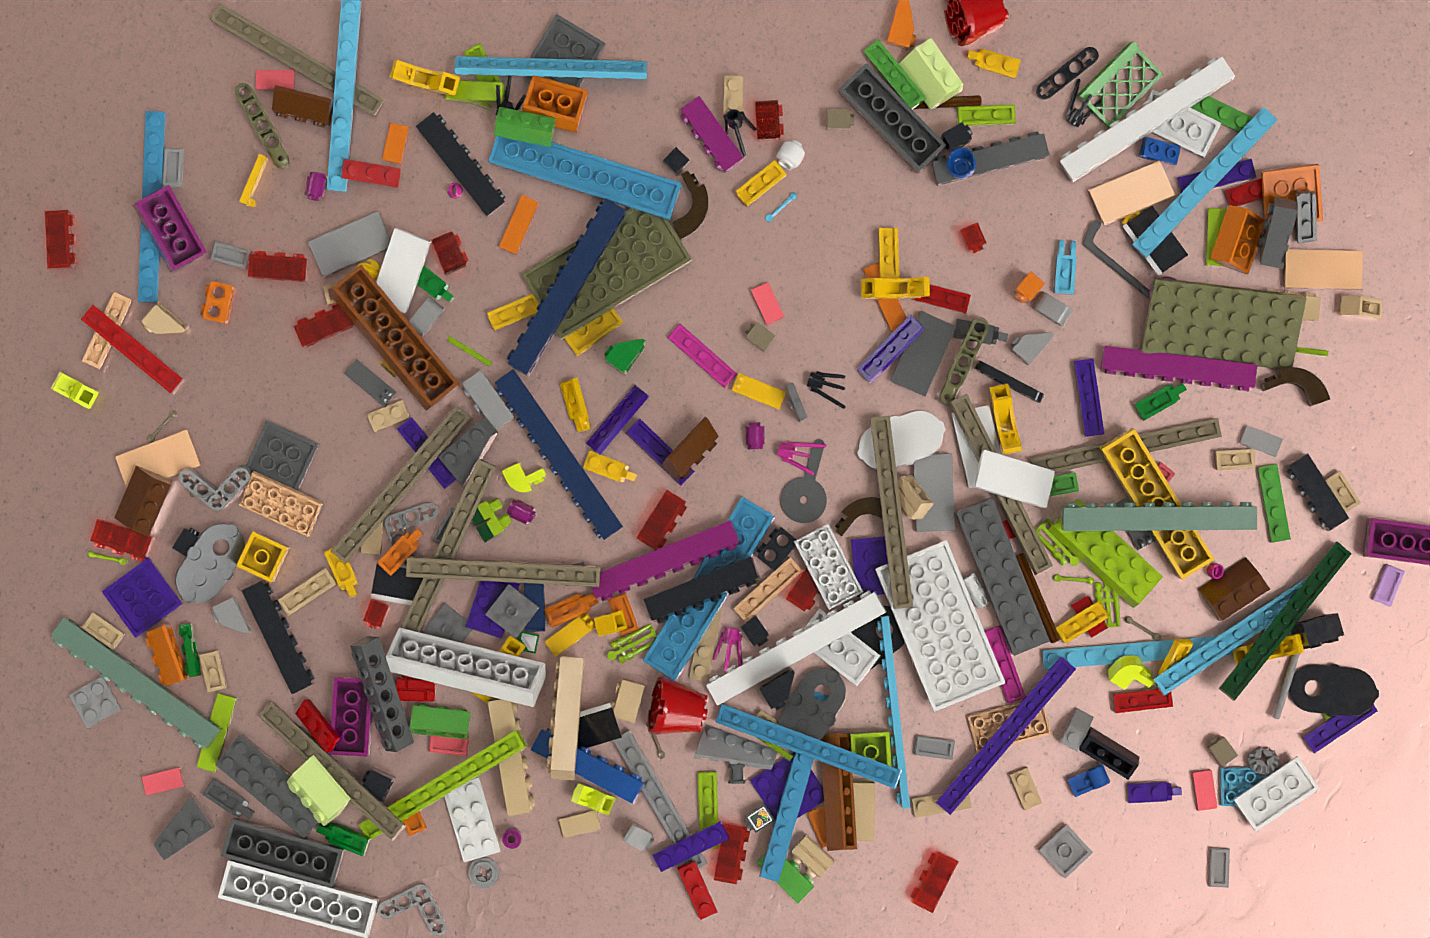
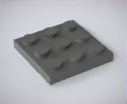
(567, 41)
(282, 455)

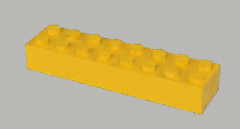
(1146, 483)

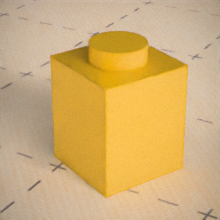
(610, 623)

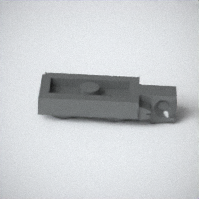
(991, 337)
(227, 799)

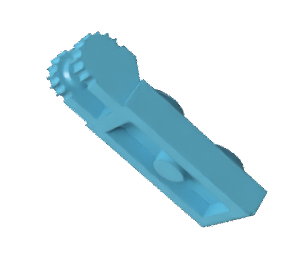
(1065, 269)

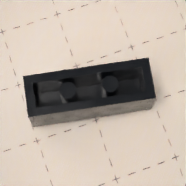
(1110, 753)

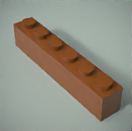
(839, 800)

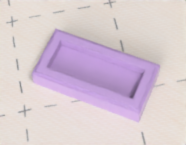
(1388, 585)

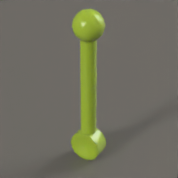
(123, 561)
(1058, 578)

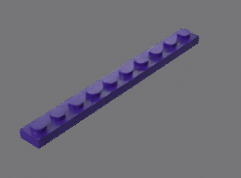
(1005, 735)

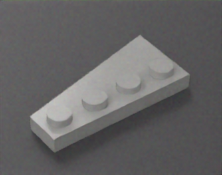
(732, 748)

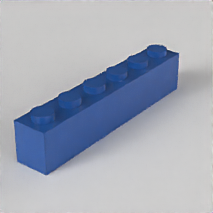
(597, 770)

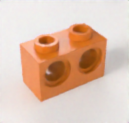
(1028, 288)
(223, 303)

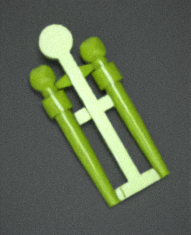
(1073, 560)
(1099, 594)
(612, 655)

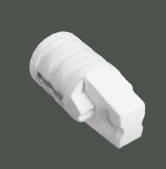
(976, 590)

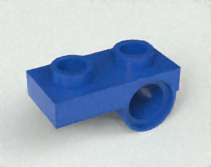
(1160, 151)
(1089, 780)

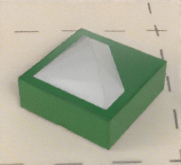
(530, 641)

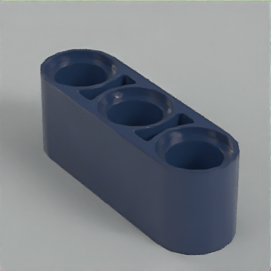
(535, 593)

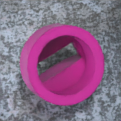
(459, 190)
(1215, 570)

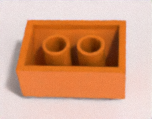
(556, 101)
(1238, 239)
(167, 655)

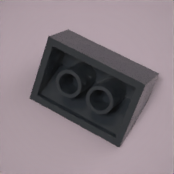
(778, 689)

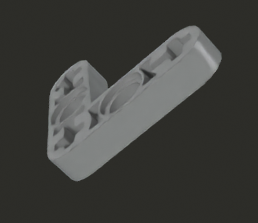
(213, 492)
(403, 522)
(415, 900)

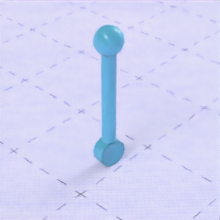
(769, 217)

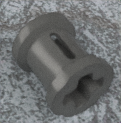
(736, 774)

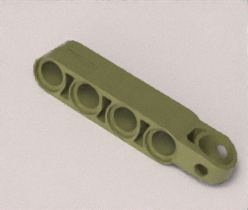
(275, 152)
(953, 388)

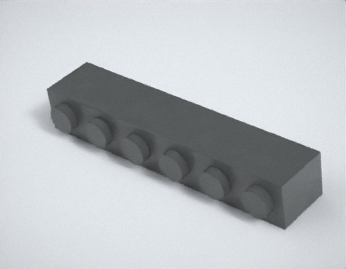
(997, 156)

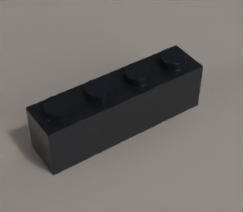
(1317, 492)

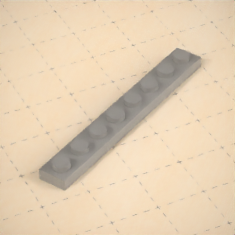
(655, 792)

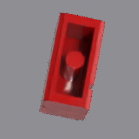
(415, 689)

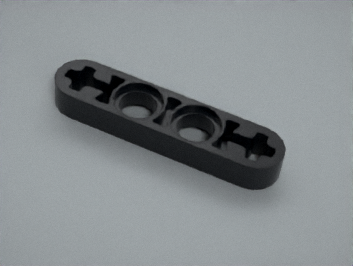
(1065, 71)
(1013, 383)

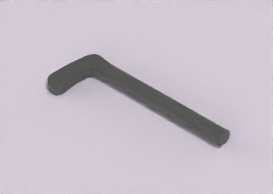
(1089, 244)

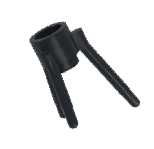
(507, 104)
(1077, 116)
(734, 120)
(817, 381)

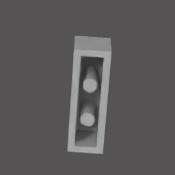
(487, 400)

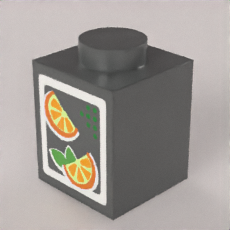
(758, 818)

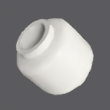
(790, 154)

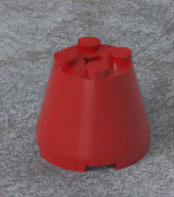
(974, 19)
(675, 708)

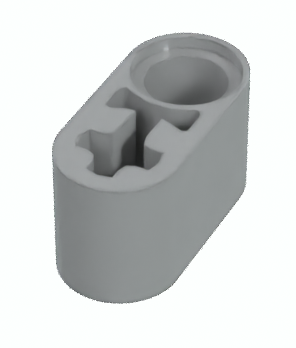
(1052, 308)
(426, 316)

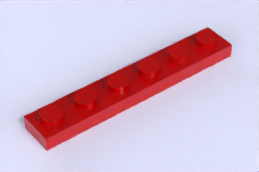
(131, 348)

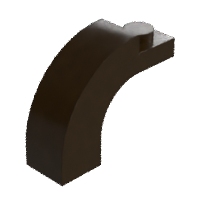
(695, 217)
(1308, 382)
(860, 507)

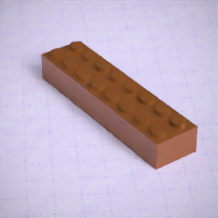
(393, 337)

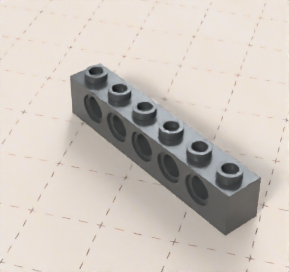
(378, 681)

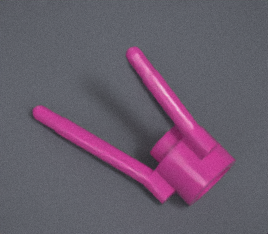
(788, 451)
(731, 636)

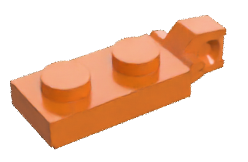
(400, 551)
(570, 608)

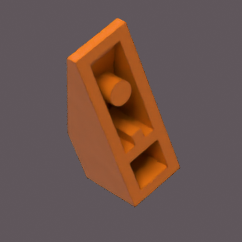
(902, 27)

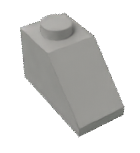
(1030, 346)
(231, 616)
(1076, 729)
(638, 837)

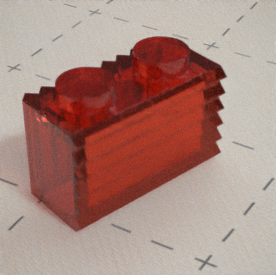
(768, 120)
(449, 253)

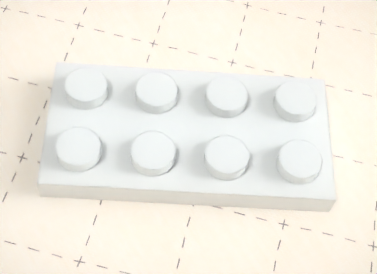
(1189, 130)
(847, 654)
(1276, 794)
(472, 821)

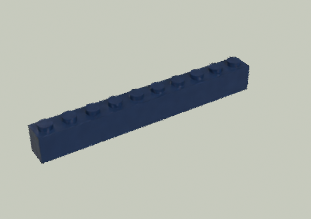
(567, 287)
(557, 452)

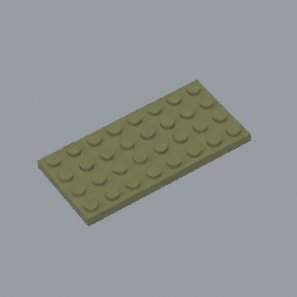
(635, 259)
(1223, 323)

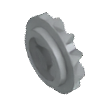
(1258, 765)
(492, 875)

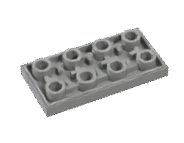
(350, 244)
(936, 479)

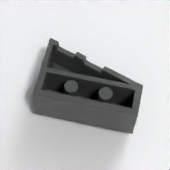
(1277, 231)
(465, 452)
(185, 828)

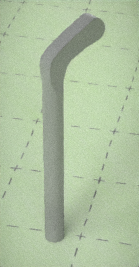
(1286, 685)

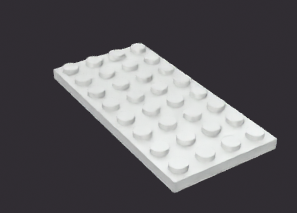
(943, 629)

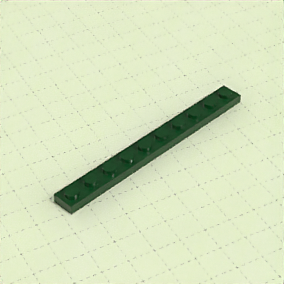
(1285, 621)

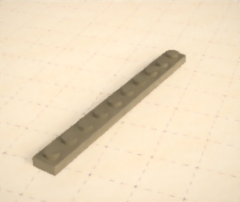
(290, 56)
(1153, 441)
(401, 484)
(1012, 509)
(891, 512)
(450, 543)
(503, 571)
(307, 747)

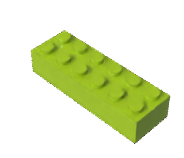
(1111, 561)

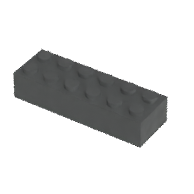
(892, 118)
(267, 783)
(282, 852)

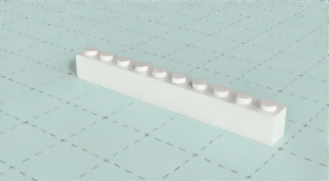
(1147, 119)
(796, 648)

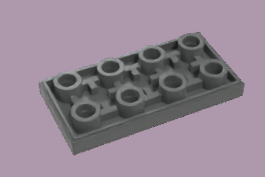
(923, 355)

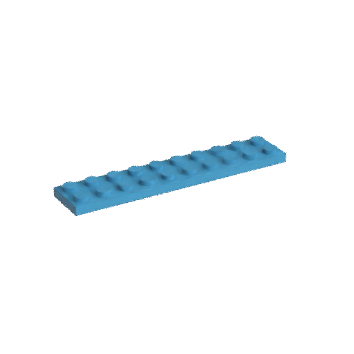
(589, 175)
(683, 633)

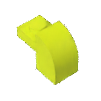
(74, 390)
(519, 481)
(1127, 669)
(593, 798)

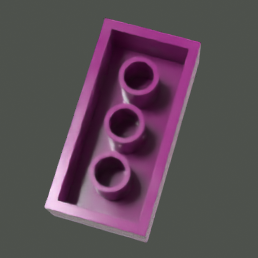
(169, 228)
(1397, 541)
(351, 717)

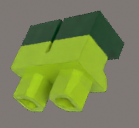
(493, 526)

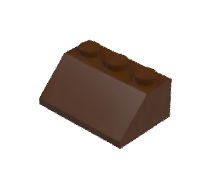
(302, 106)
(691, 450)
(143, 500)
(1234, 589)

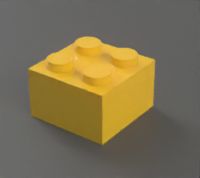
(263, 557)

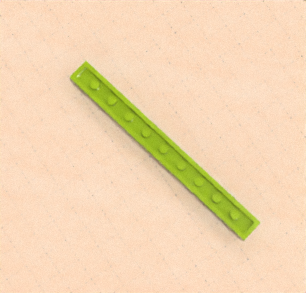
(451, 780)

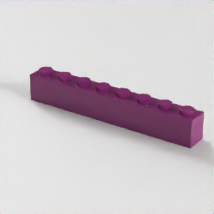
(1179, 367)
(666, 559)

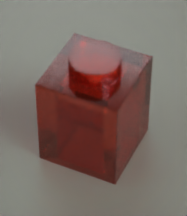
(973, 238)
(376, 614)

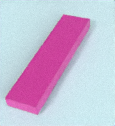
(702, 355)
(1012, 688)

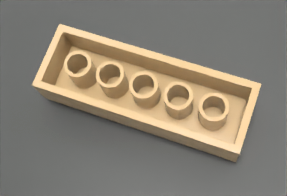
(567, 715)
(513, 769)

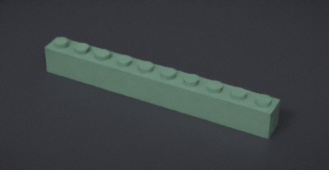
(1158, 517)
(136, 682)

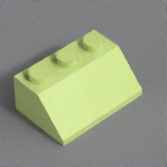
(931, 74)
(318, 791)

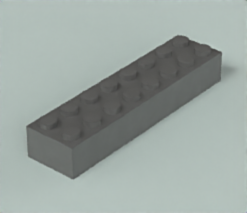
(1002, 576)

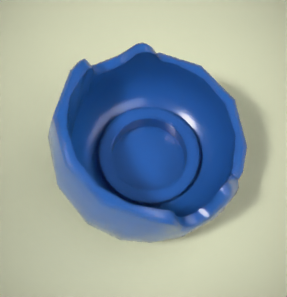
(961, 163)

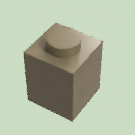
(839, 119)
(759, 336)
(1221, 750)

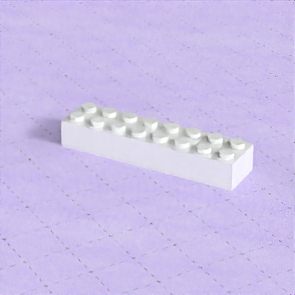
(466, 667)
(298, 898)

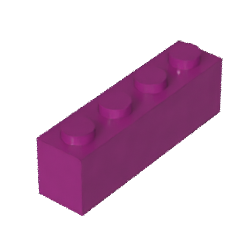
(712, 135)

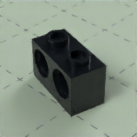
(957, 137)
(780, 551)

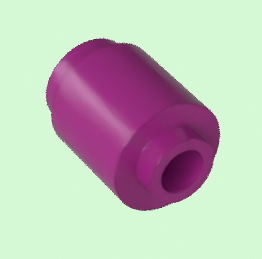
(315, 186)
(755, 435)
(521, 511)
(518, 838)

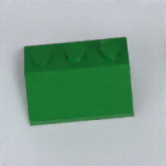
(624, 354)

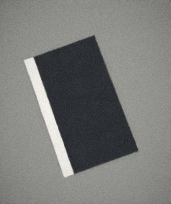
(1167, 252)
(396, 587)
(597, 726)

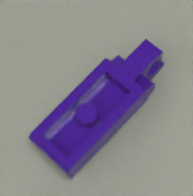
(1151, 792)

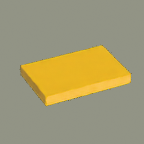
(593, 332)

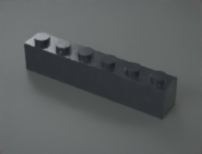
(461, 165)
(702, 589)
(278, 637)

